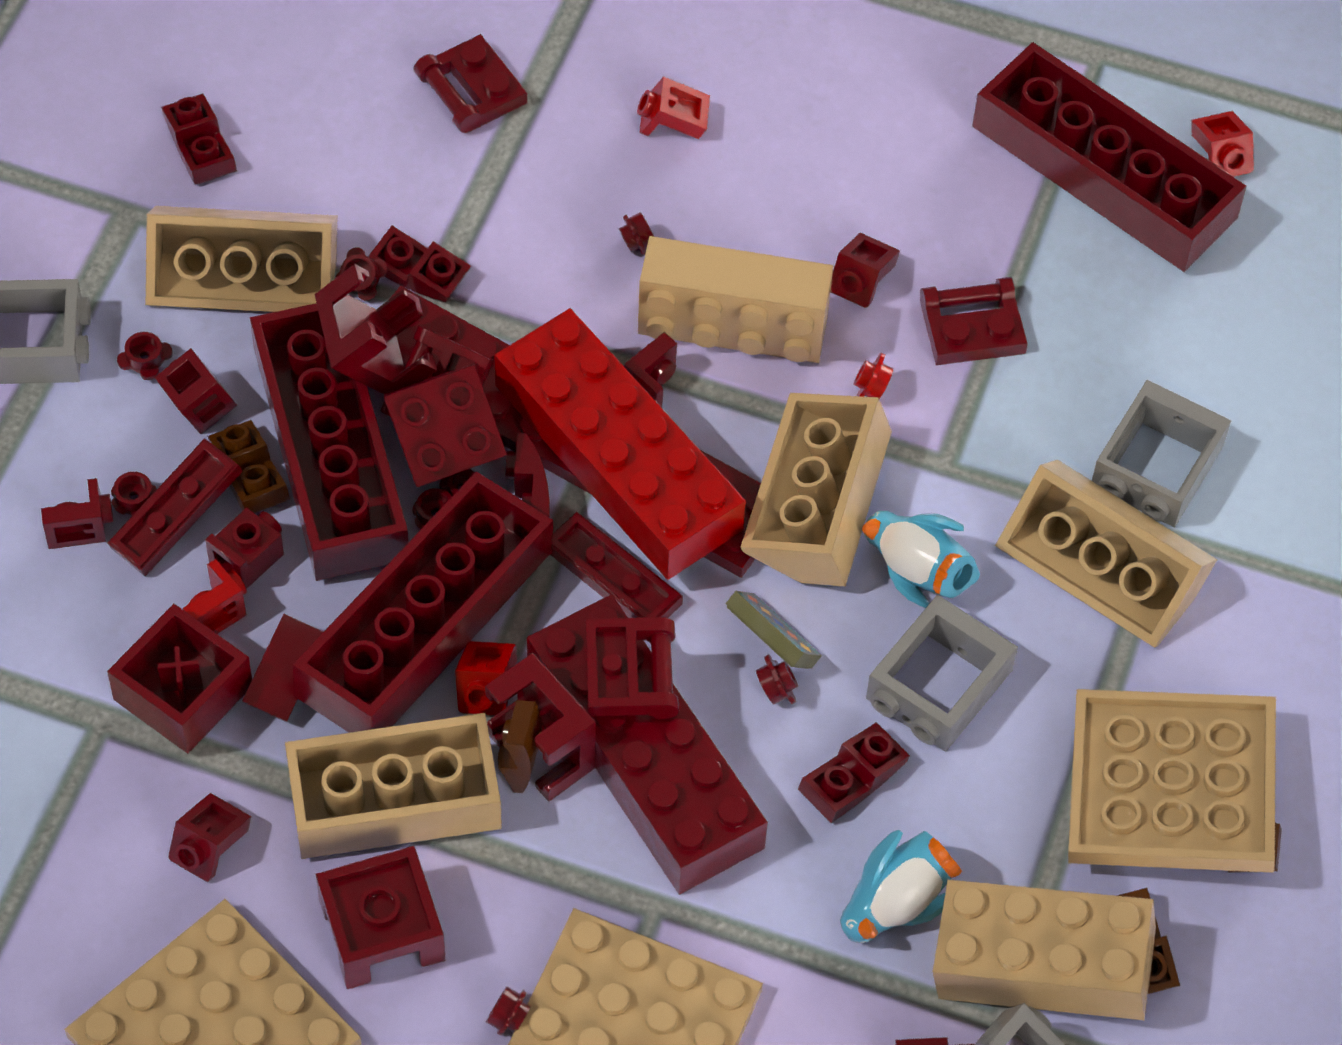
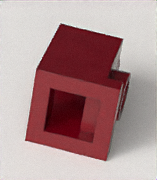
(195, 391)
(247, 545)

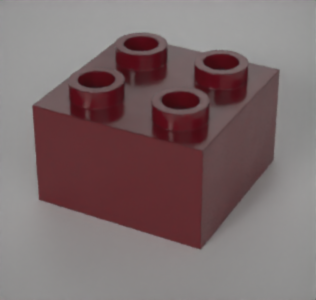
(445, 425)
(180, 678)

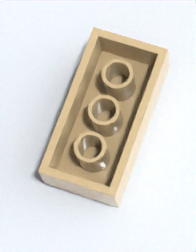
(734, 299)
(393, 785)
(1045, 949)

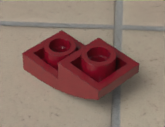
(198, 138)
(418, 268)
(528, 474)
(273, 681)
(854, 773)

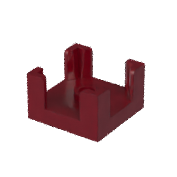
(364, 339)
(566, 725)
(380, 913)

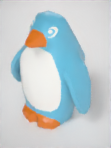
(922, 554)
(899, 886)

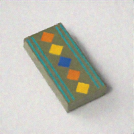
(773, 630)

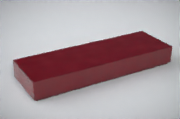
(174, 507)
(612, 570)

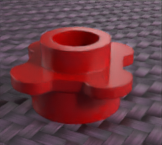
(873, 377)

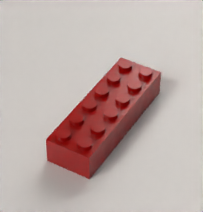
(619, 443)

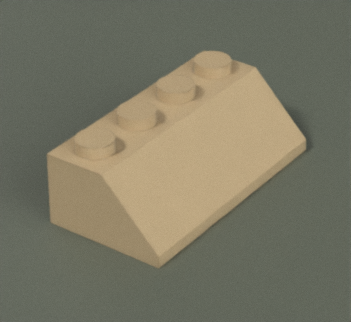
(237, 258)
(818, 486)
(1105, 552)

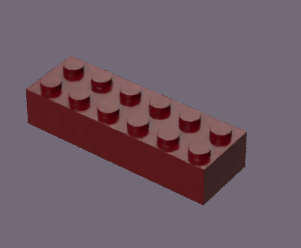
(1108, 156)
(328, 447)
(423, 607)
(659, 769)

